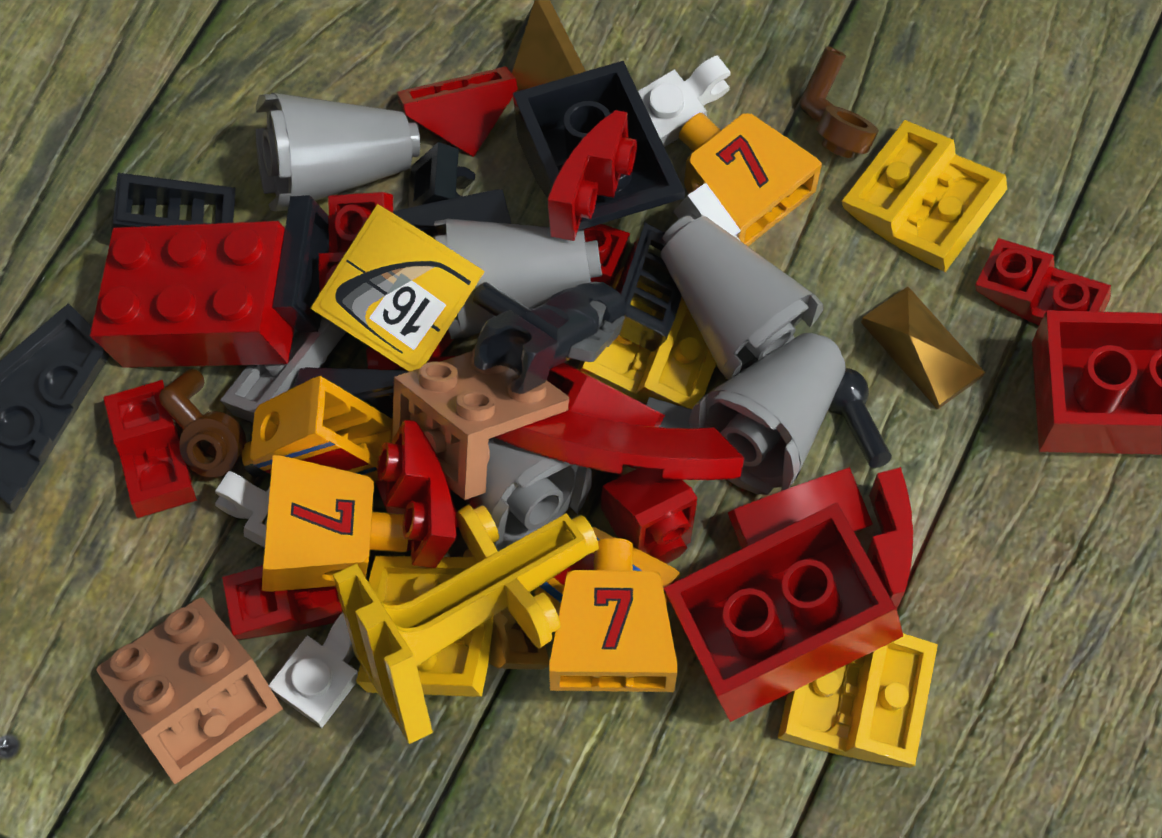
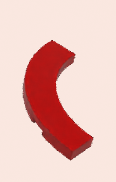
(610, 444)

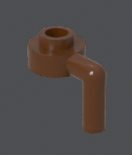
(842, 129)
(211, 426)

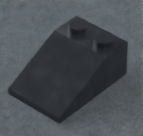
(562, 112)

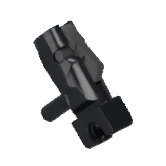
(532, 341)

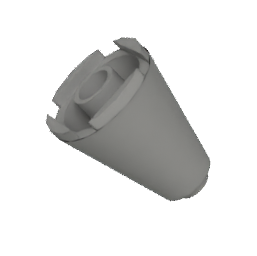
(328, 146)
(518, 262)
(734, 294)
(775, 410)
(528, 490)

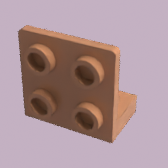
(463, 409)
(189, 689)

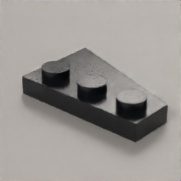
(39, 395)

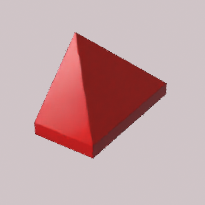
(462, 107)

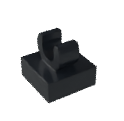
(437, 176)

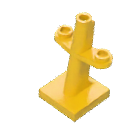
(400, 637)

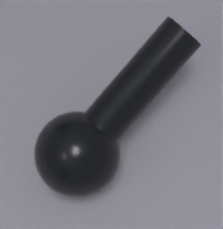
(850, 403)

